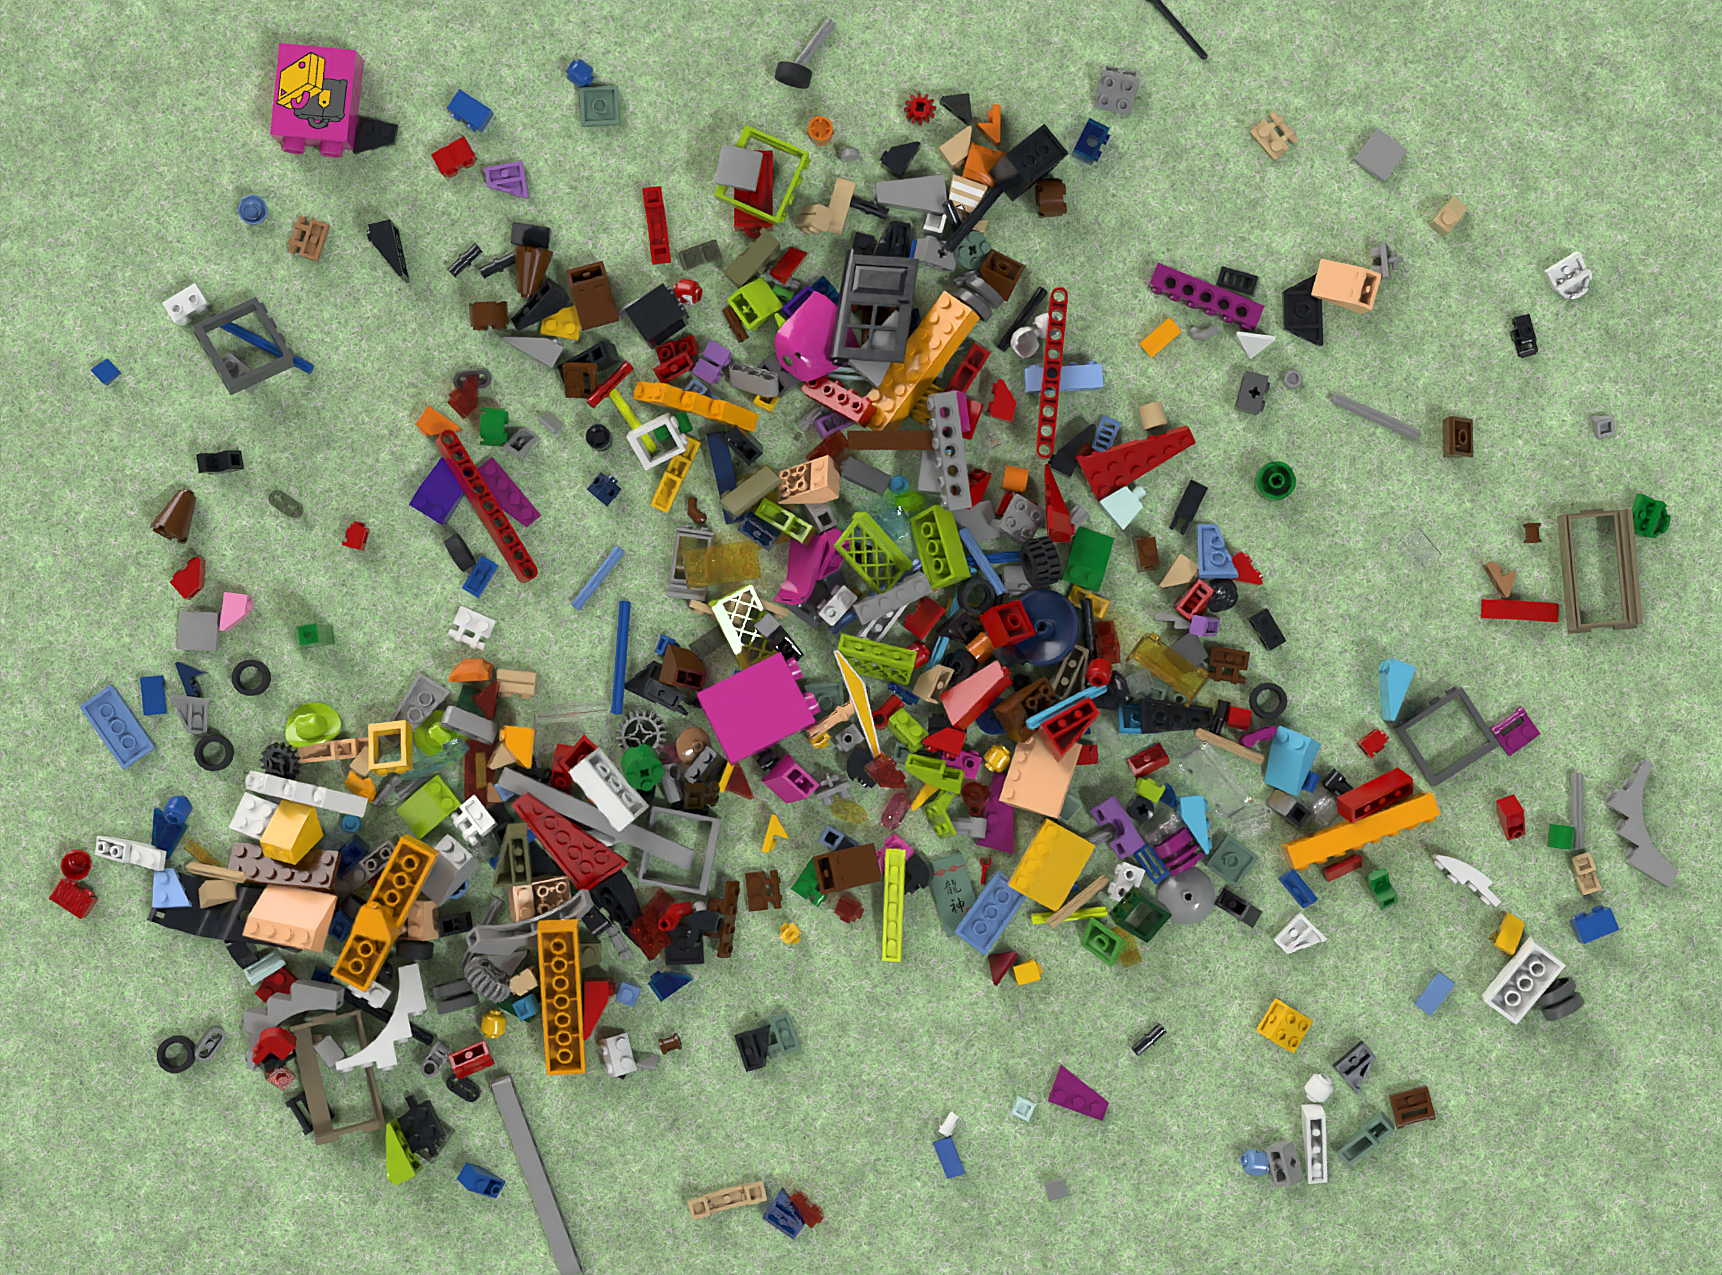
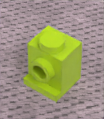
(1149, 789)

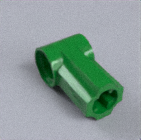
(663, 433)

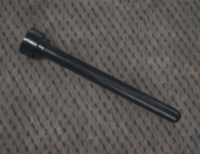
(1180, 28)

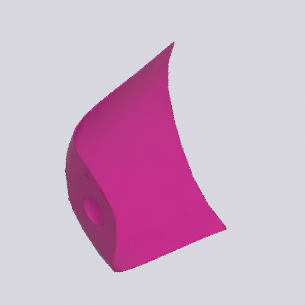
(811, 335)
(802, 570)

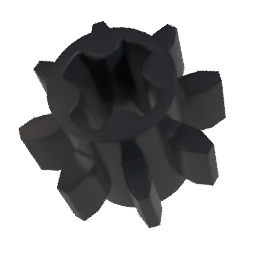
(767, 759)

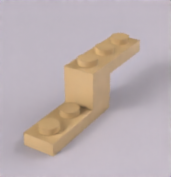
(778, 612)

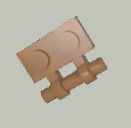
(313, 241)

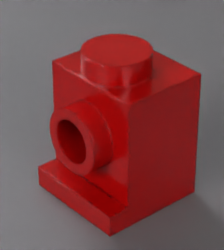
(356, 536)
(1373, 742)

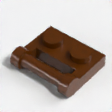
(574, 379)
(1409, 1101)

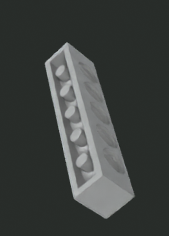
(955, 442)

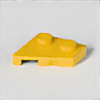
(562, 324)

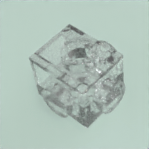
(490, 845)

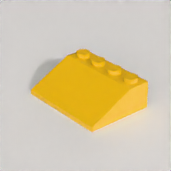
(1051, 865)

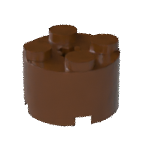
(1049, 197)
(488, 314)

